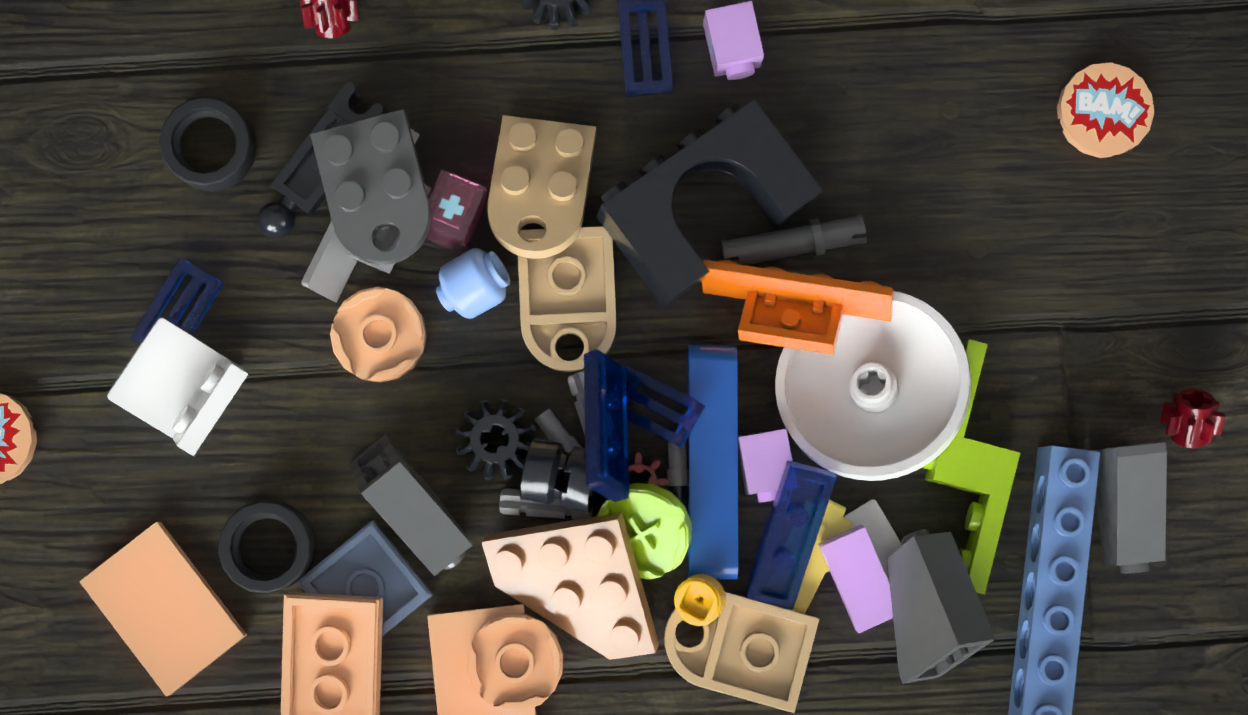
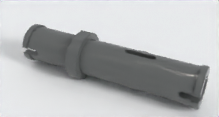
(796, 241)

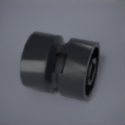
(545, 473)

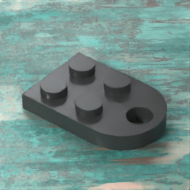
(374, 183)

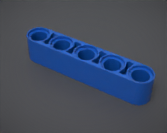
(713, 461)

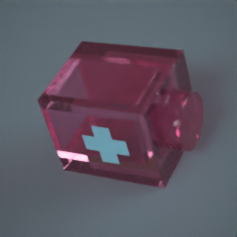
(455, 209)

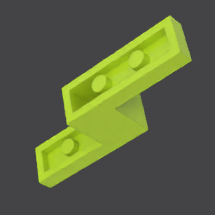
(981, 471)

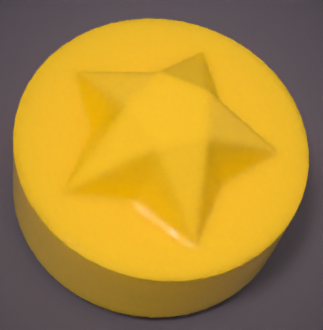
(700, 599)

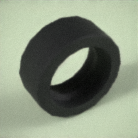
(177, 125)
(230, 543)

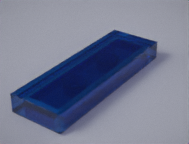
(606, 426)
(790, 535)

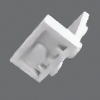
(177, 385)

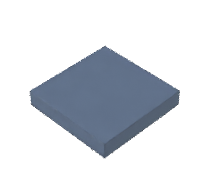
(374, 568)

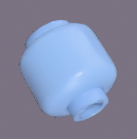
(472, 283)

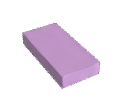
(858, 577)

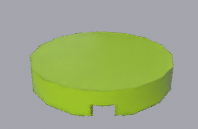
(656, 528)

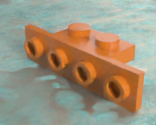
(795, 307)

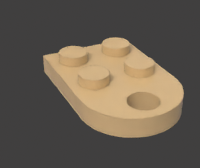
(542, 180)
(568, 296)
(747, 652)

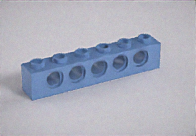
(1054, 581)

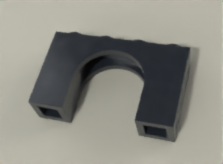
(741, 147)

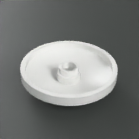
(883, 397)

